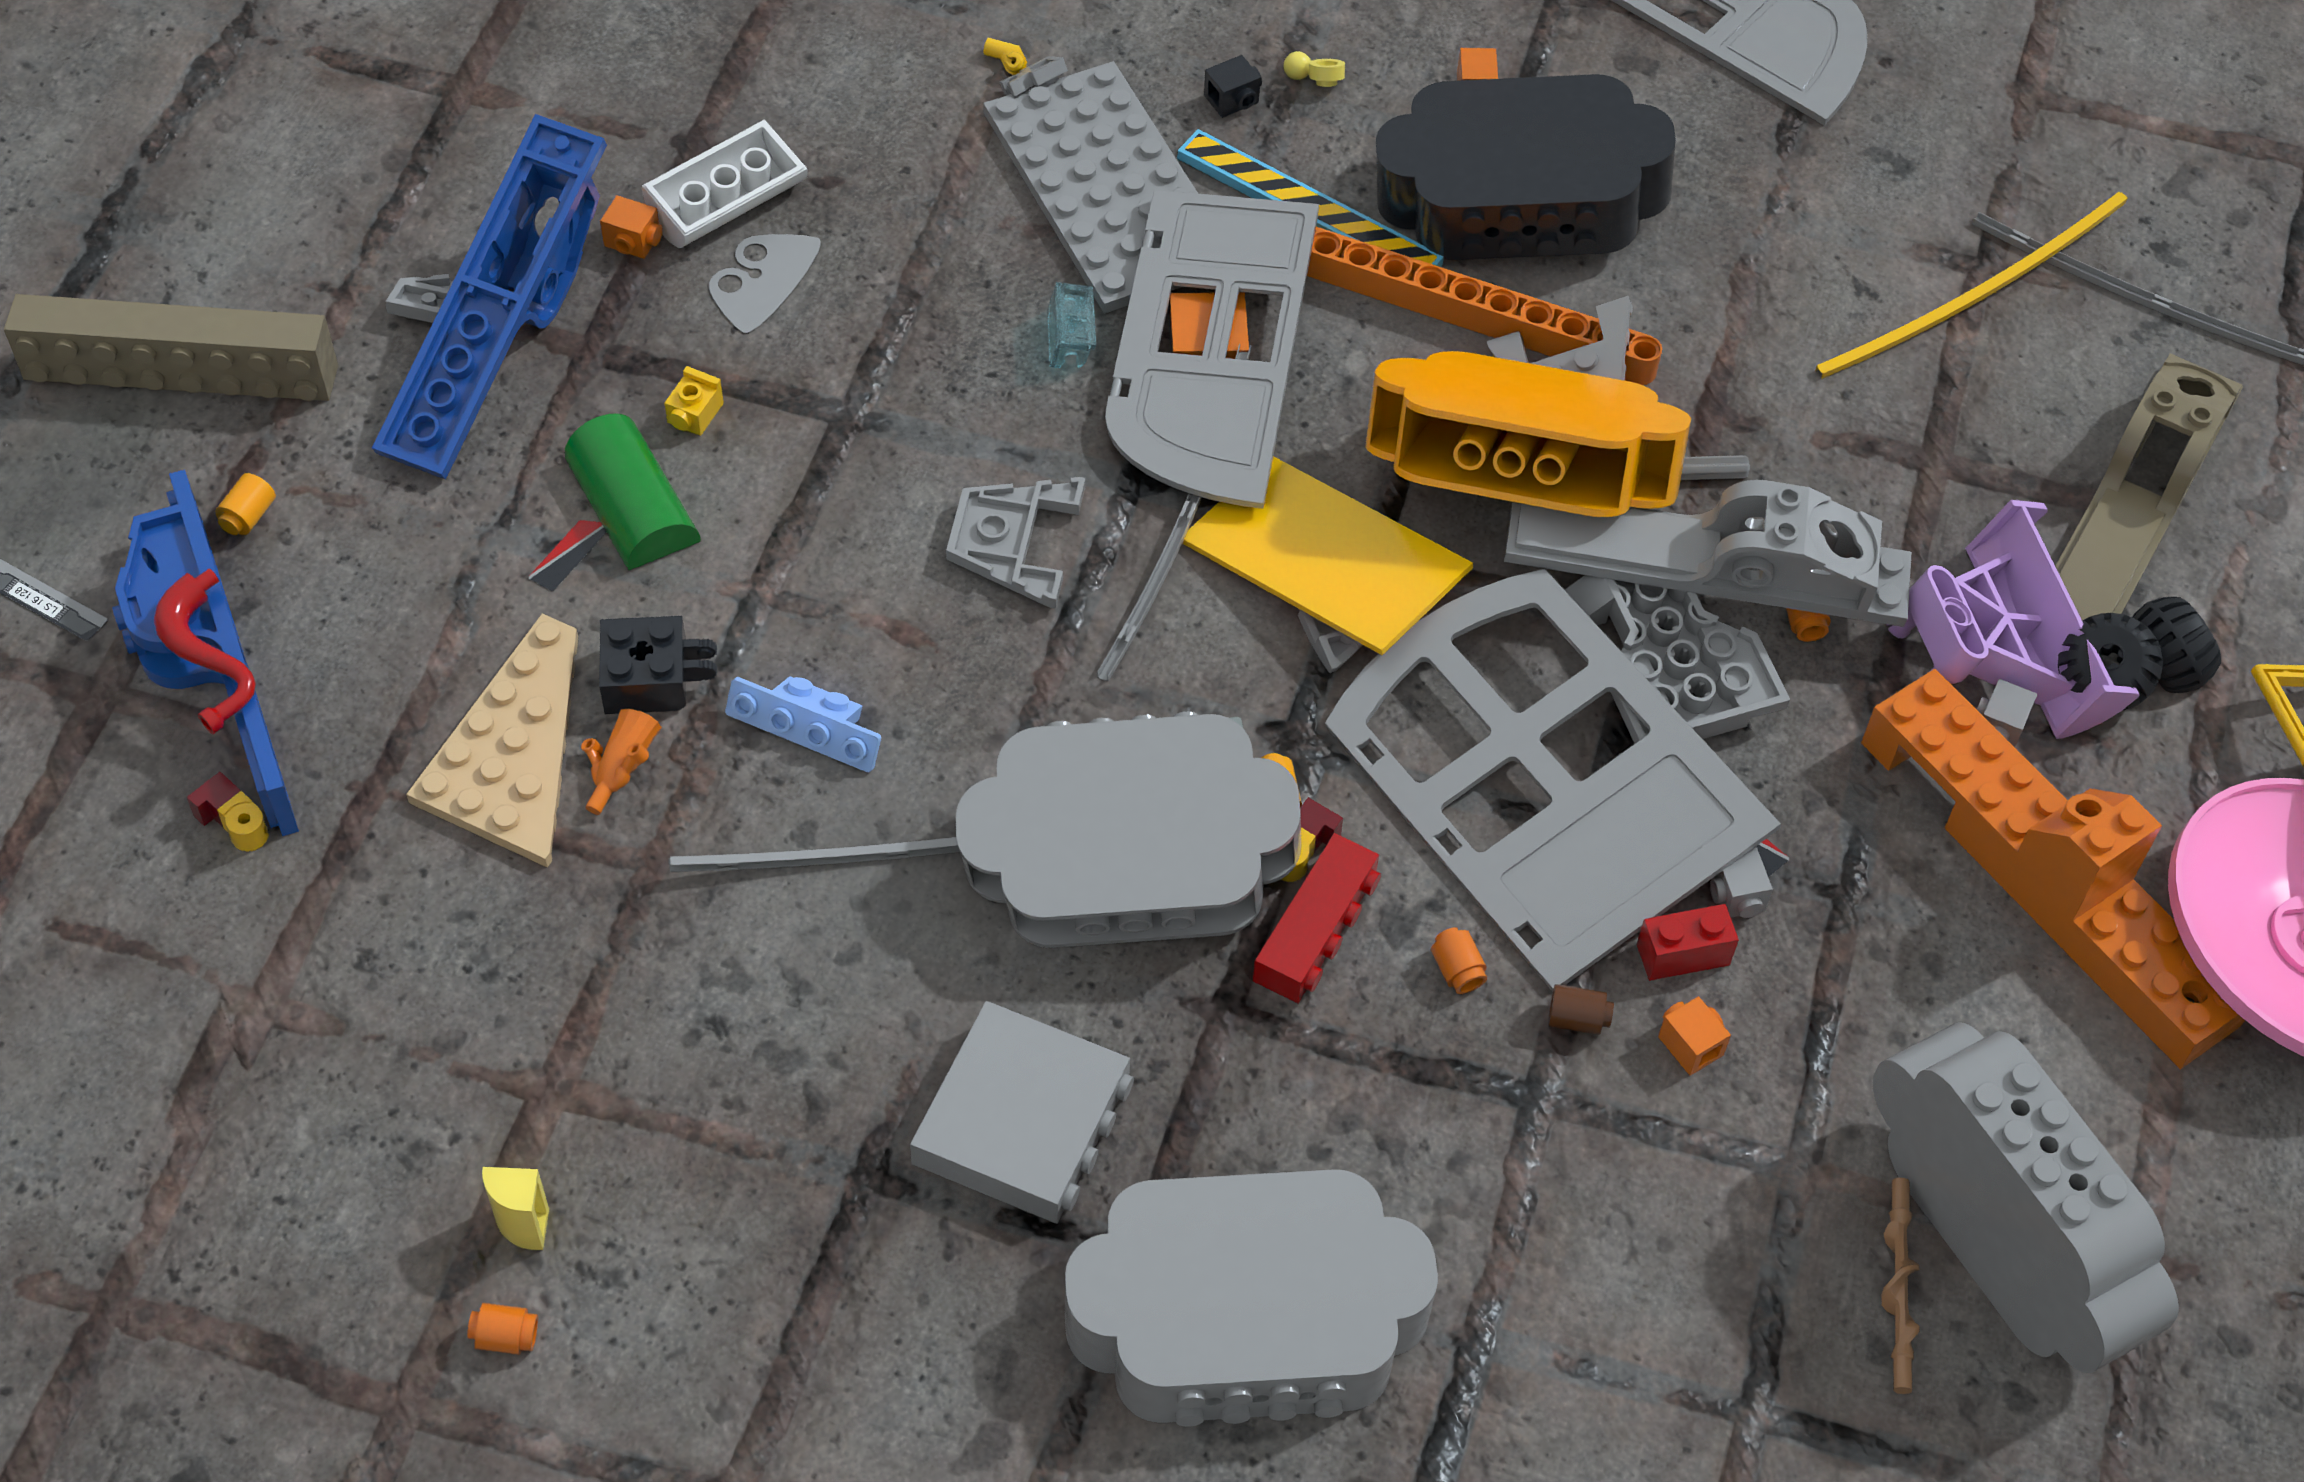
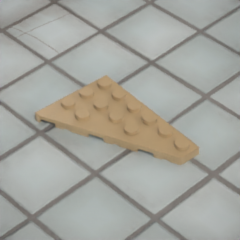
(507, 752)

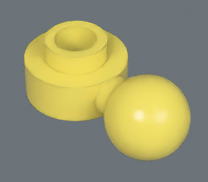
(1325, 71)

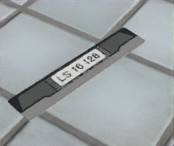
(49, 602)

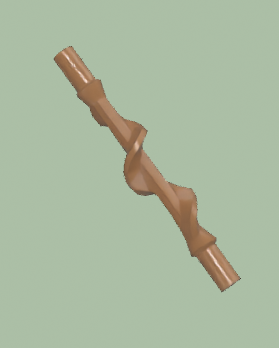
(1895, 1293)

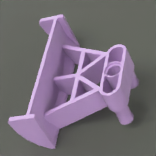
(2011, 623)

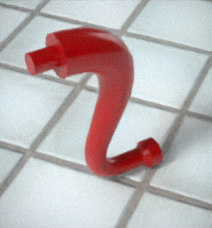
(172, 628)

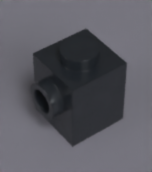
(1232, 86)

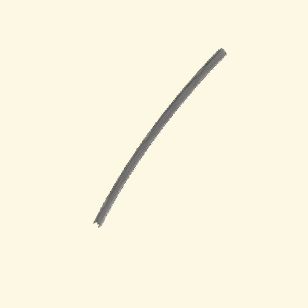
(1156, 579)
(813, 857)

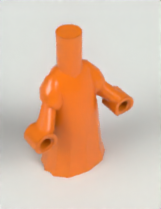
(621, 756)

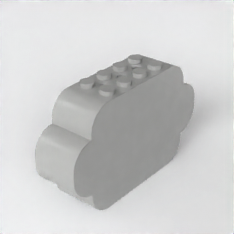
(1130, 830)
(2026, 1196)
(1249, 1296)

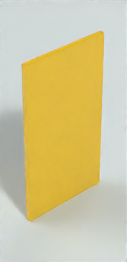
(1330, 557)

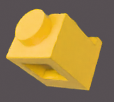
(694, 401)

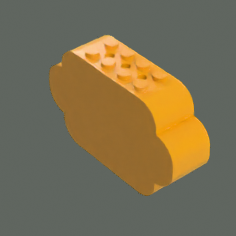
(1527, 433)

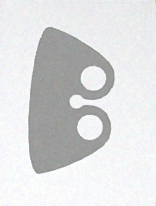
(781, 269)

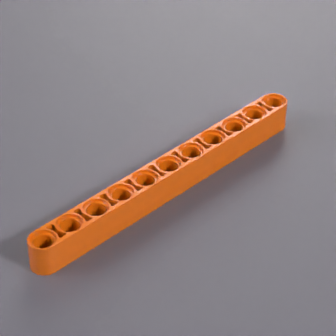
(1467, 301)

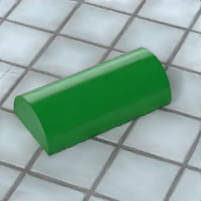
(629, 490)

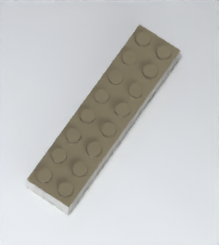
(172, 347)

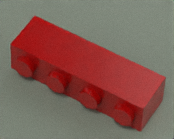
(1316, 919)

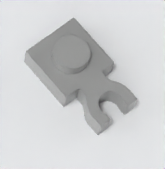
(1039, 73)

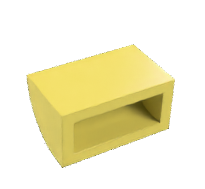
(518, 1205)

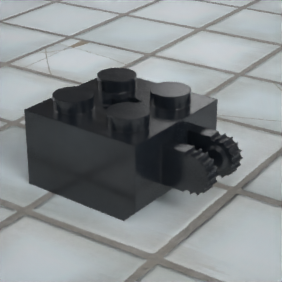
(649, 663)

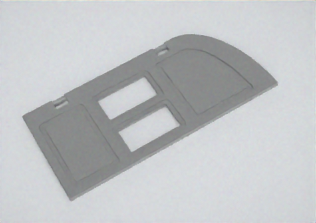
(1790, 48)
(1208, 417)

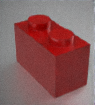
(1687, 942)

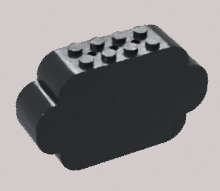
(1525, 166)

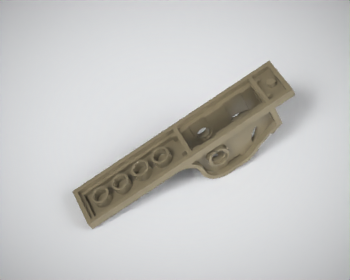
(2126, 520)

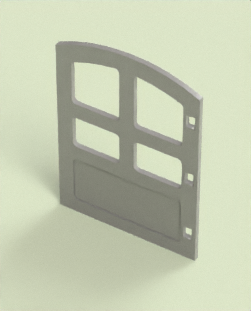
(1606, 845)

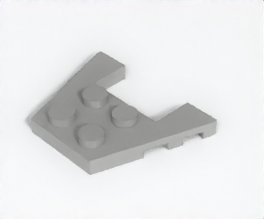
(1600, 358)
(996, 529)

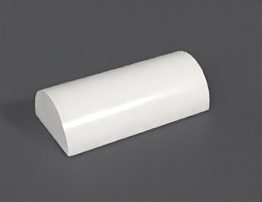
(723, 183)

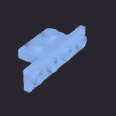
(806, 717)

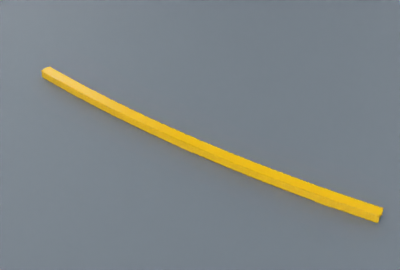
(1976, 294)

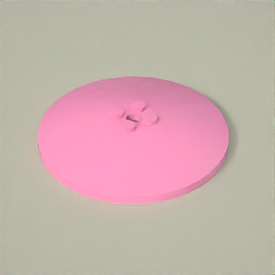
(2242, 902)

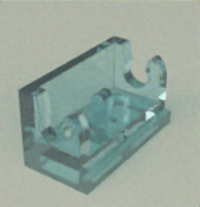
(1071, 323)

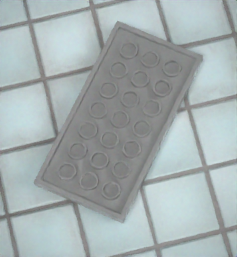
(1091, 169)

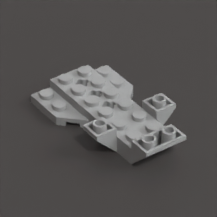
(1721, 662)

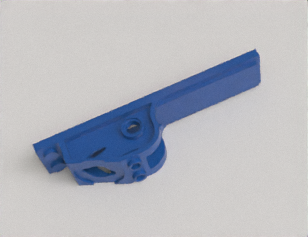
(479, 310)
(162, 551)

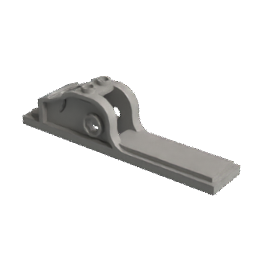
(1714, 548)

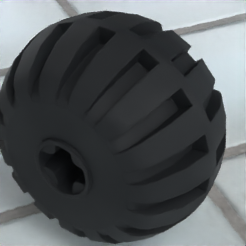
(2128, 638)
(2185, 643)

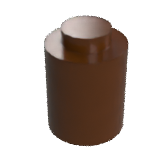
(1579, 1009)

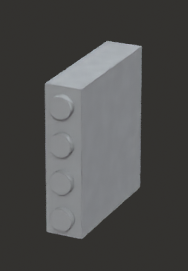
(1022, 1112)

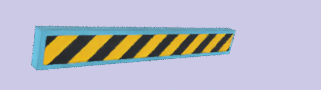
(1268, 183)

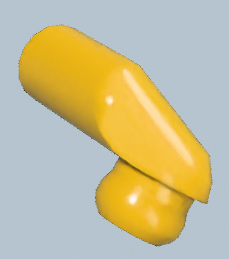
(1008, 53)

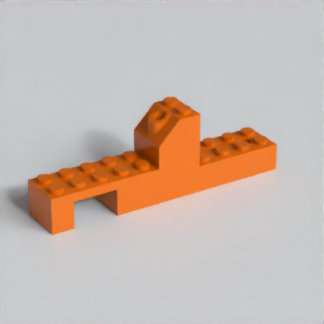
(2059, 861)

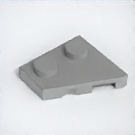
(418, 297)

